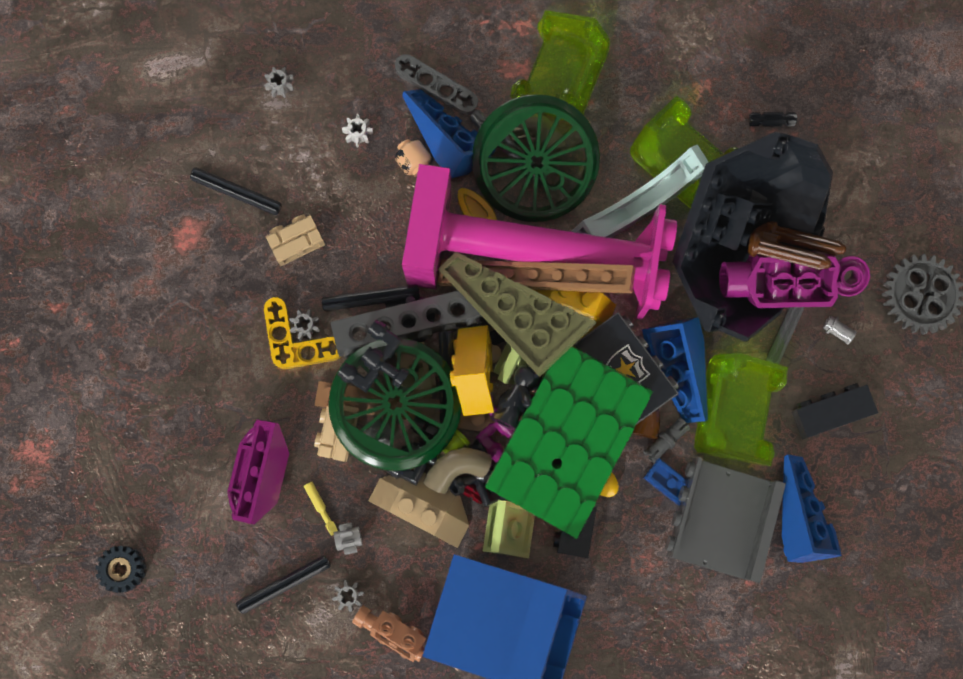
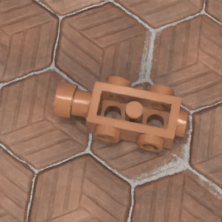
(397, 634)

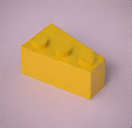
(472, 370)

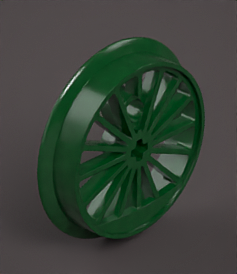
(501, 124)
(375, 452)

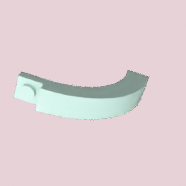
(646, 199)

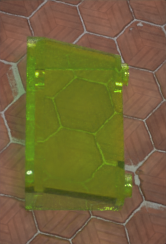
(567, 60)
(668, 138)
(738, 408)

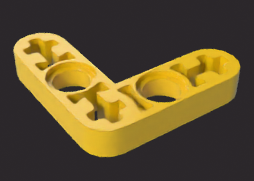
(293, 349)

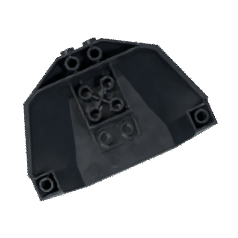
(756, 184)

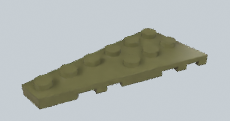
(524, 318)

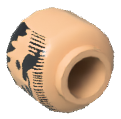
(410, 155)

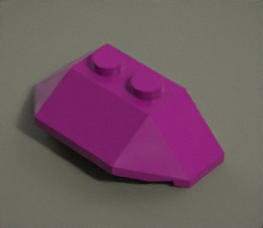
(258, 472)

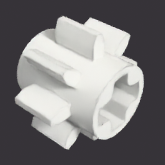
(356, 136)

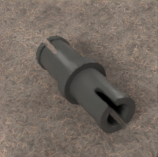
(666, 440)

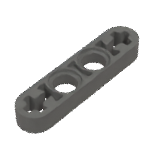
(438, 82)

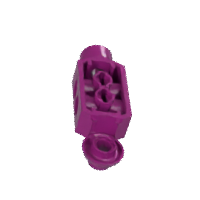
(782, 284)

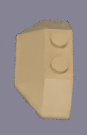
(423, 507)

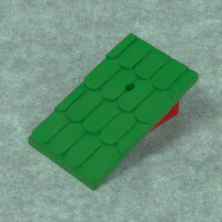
(585, 420)

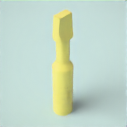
(320, 507)

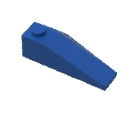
(445, 136)
(682, 353)
(804, 527)

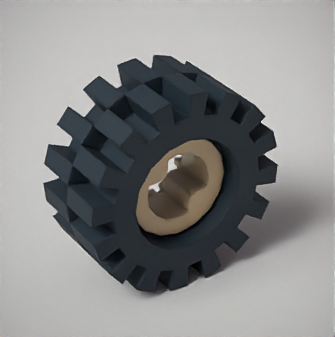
(125, 556)

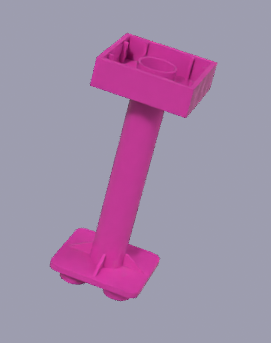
(437, 230)

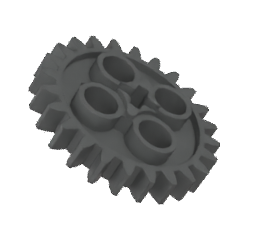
(944, 300)

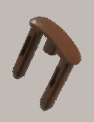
(767, 238)

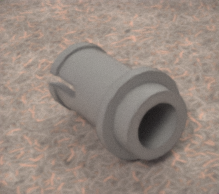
(839, 329)

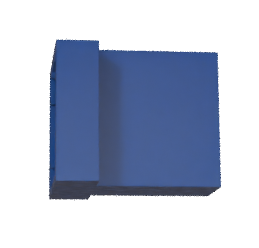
(503, 623)

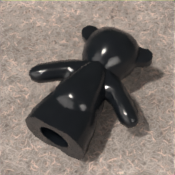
(517, 398)

